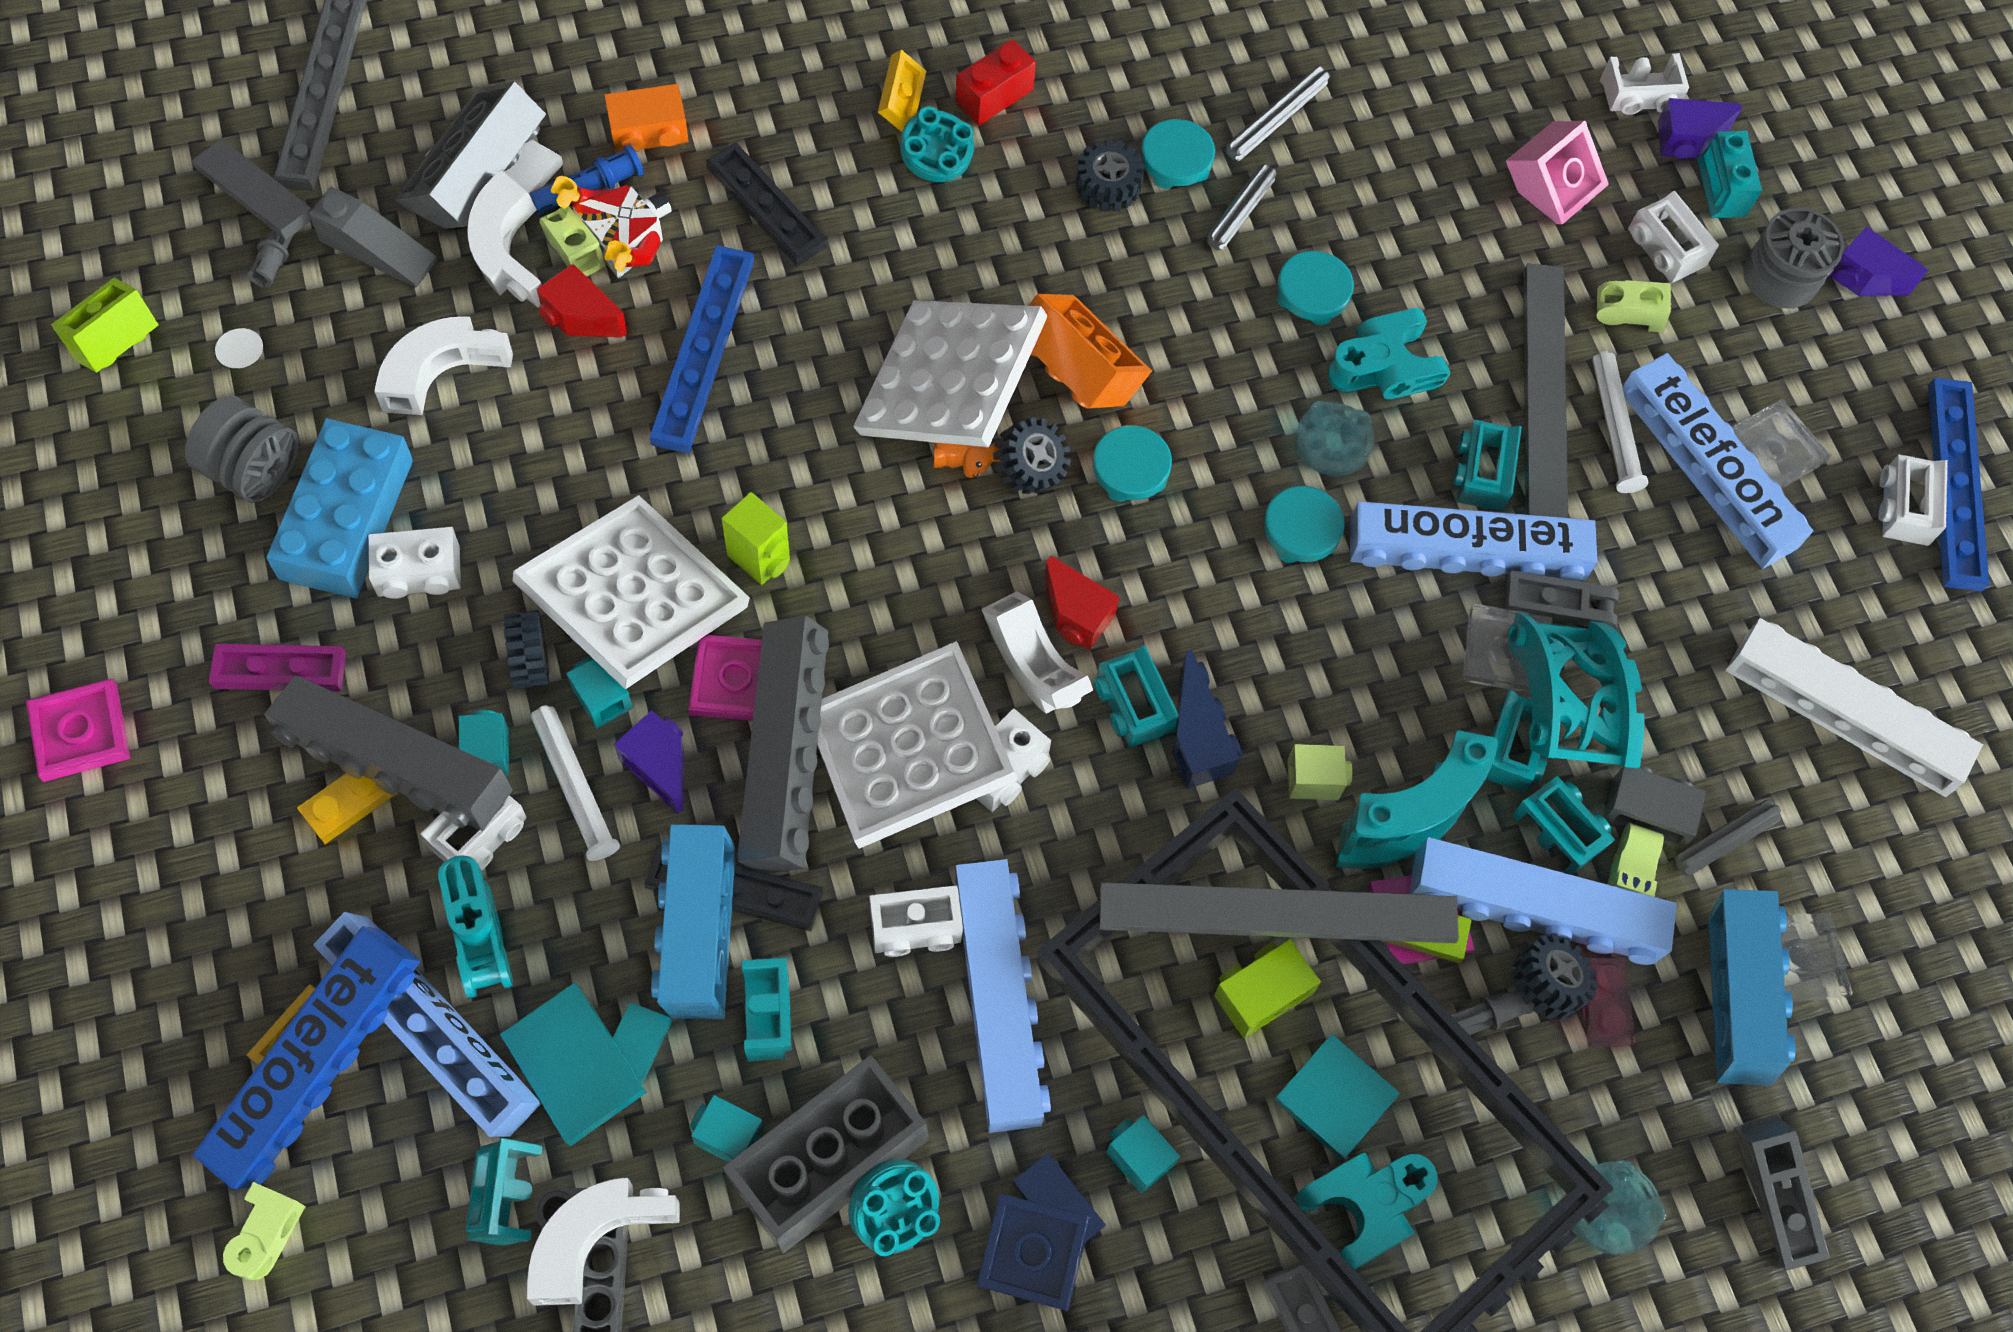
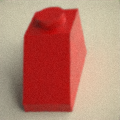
(579, 306)
(1078, 604)

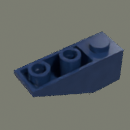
(1200, 738)

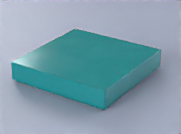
(1336, 1097)

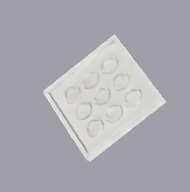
(951, 372)
(631, 591)
(910, 745)

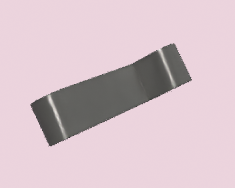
(604, 1284)

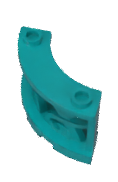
(1600, 653)
(1397, 823)

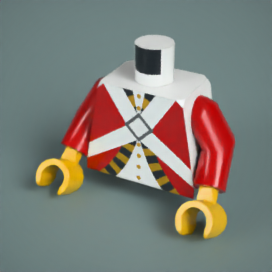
(619, 220)

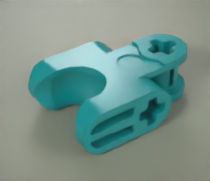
(1383, 360)
(474, 924)
(1374, 1200)

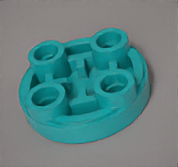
(937, 145)
(1177, 153)
(1315, 286)
(1131, 463)
(1303, 524)
(894, 1206)

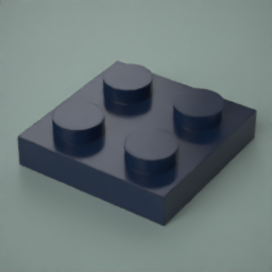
(1034, 1251)

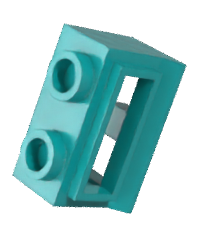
(1737, 182)
(1483, 491)
(1123, 715)
(1504, 770)
(1556, 832)
(767, 1009)
(495, 1189)

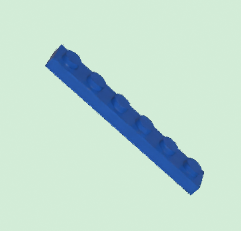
(702, 349)
(1955, 440)

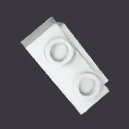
(1641, 88)
(1663, 247)
(1894, 509)
(502, 827)

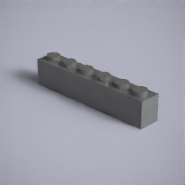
(783, 746)
(388, 753)

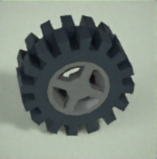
(1123, 170)
(1045, 455)
(526, 649)
(1554, 977)

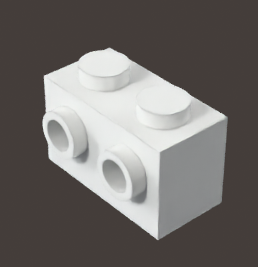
(414, 562)
(1027, 752)
(916, 920)

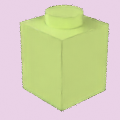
(1318, 772)

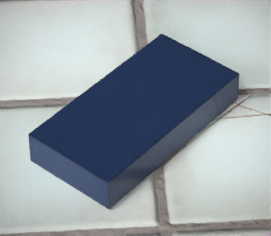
(1050, 1186)

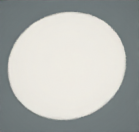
(239, 348)

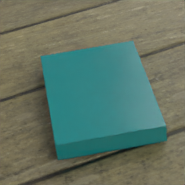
(573, 1064)

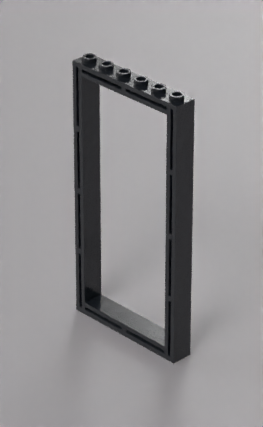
(1419, 1009)

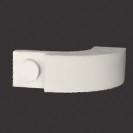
(491, 226)
(430, 351)
(1032, 656)
(571, 1232)

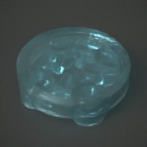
(1335, 438)
(1632, 1212)

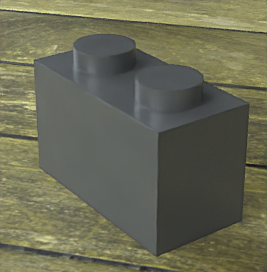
(1655, 804)

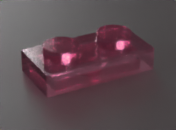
(1609, 1013)

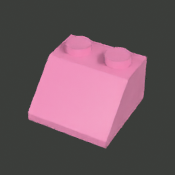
(1558, 170)

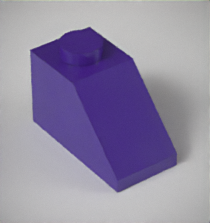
(1690, 124)
(1877, 267)
(656, 757)

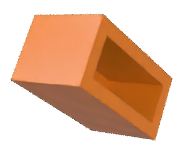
(647, 117)

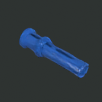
(601, 174)

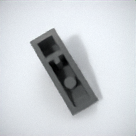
(369, 237)
(1782, 1190)

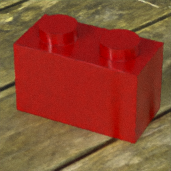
(995, 82)

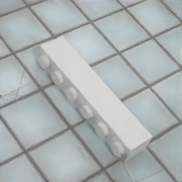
(1855, 707)

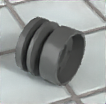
(1793, 257)
(241, 448)

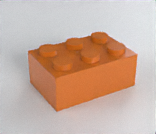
(1086, 354)

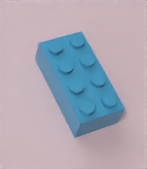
(338, 502)
(695, 922)
(1749, 987)

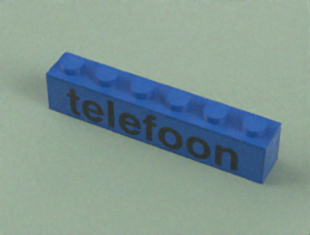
(307, 1059)

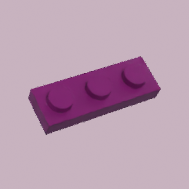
(275, 666)

